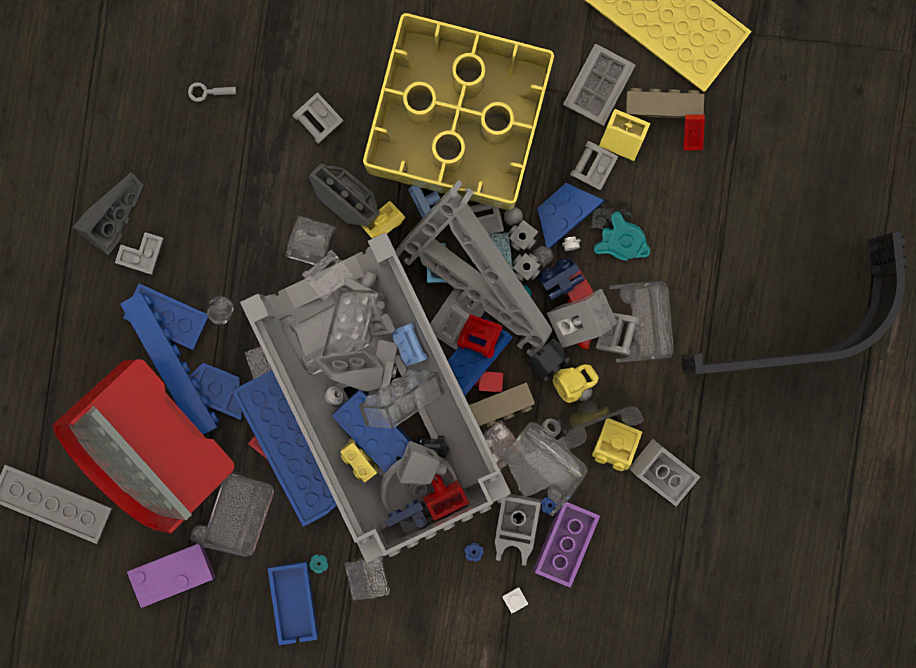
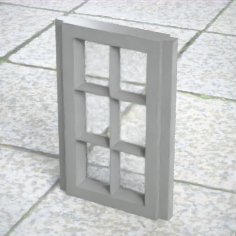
(599, 84)

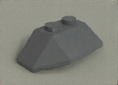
(344, 194)

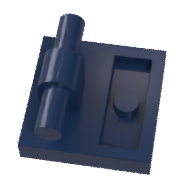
(559, 275)
(414, 510)

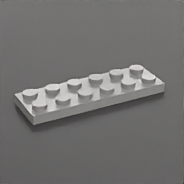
(53, 504)

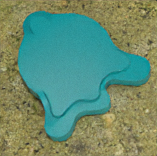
(623, 240)

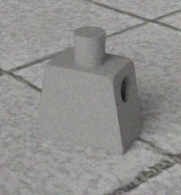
(419, 465)

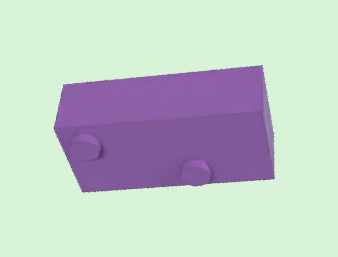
(566, 544)
(171, 574)

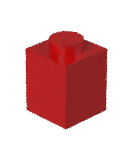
(490, 382)

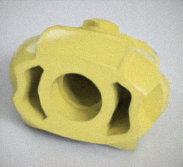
(571, 382)

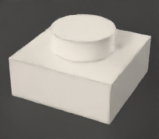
(515, 600)

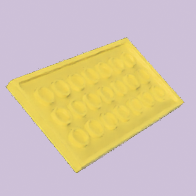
(685, 34)

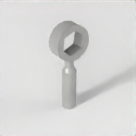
(215, 91)

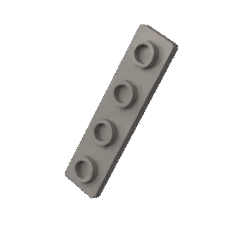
(386, 352)

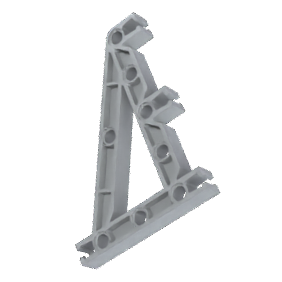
(496, 283)

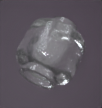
(220, 310)

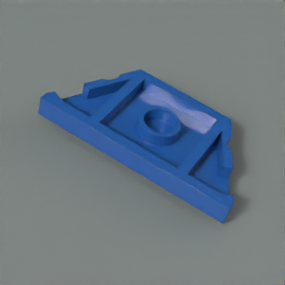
(565, 211)
(218, 388)

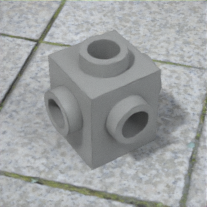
(525, 229)
(526, 274)

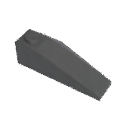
(106, 218)

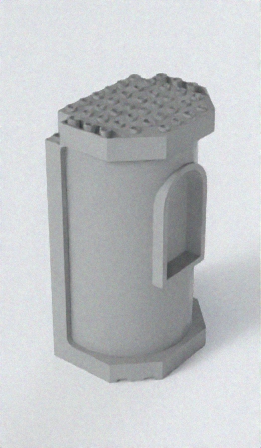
(445, 416)

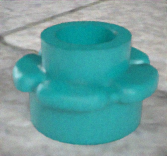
(313, 563)

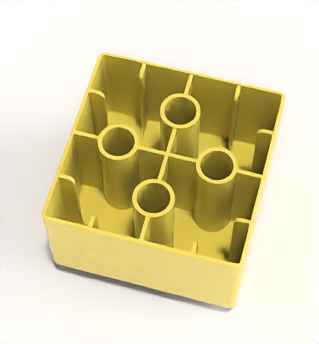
(457, 110)

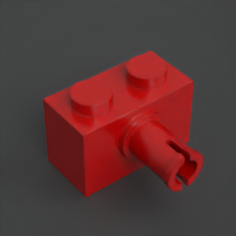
(444, 498)

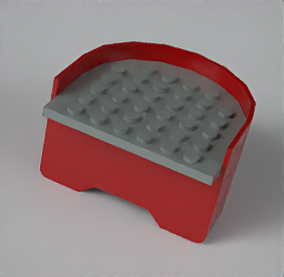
(142, 448)

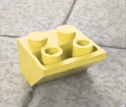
(624, 134)

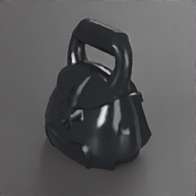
(438, 445)

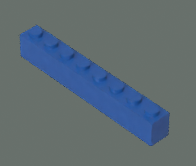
(168, 363)

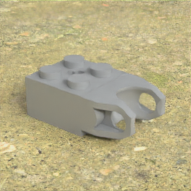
(517, 532)

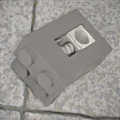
(592, 313)

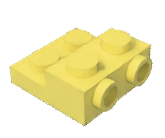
(387, 219)
(616, 444)
(362, 463)

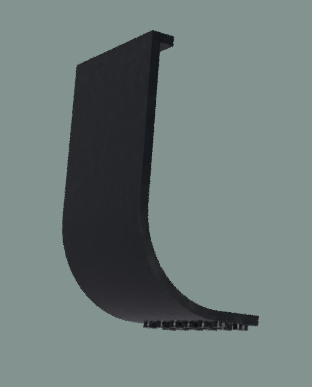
(886, 300)

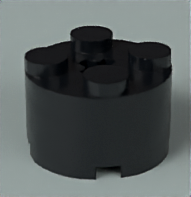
(548, 360)

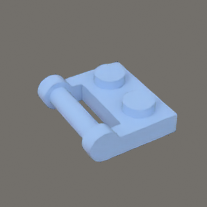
(408, 344)

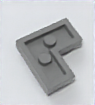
(145, 257)

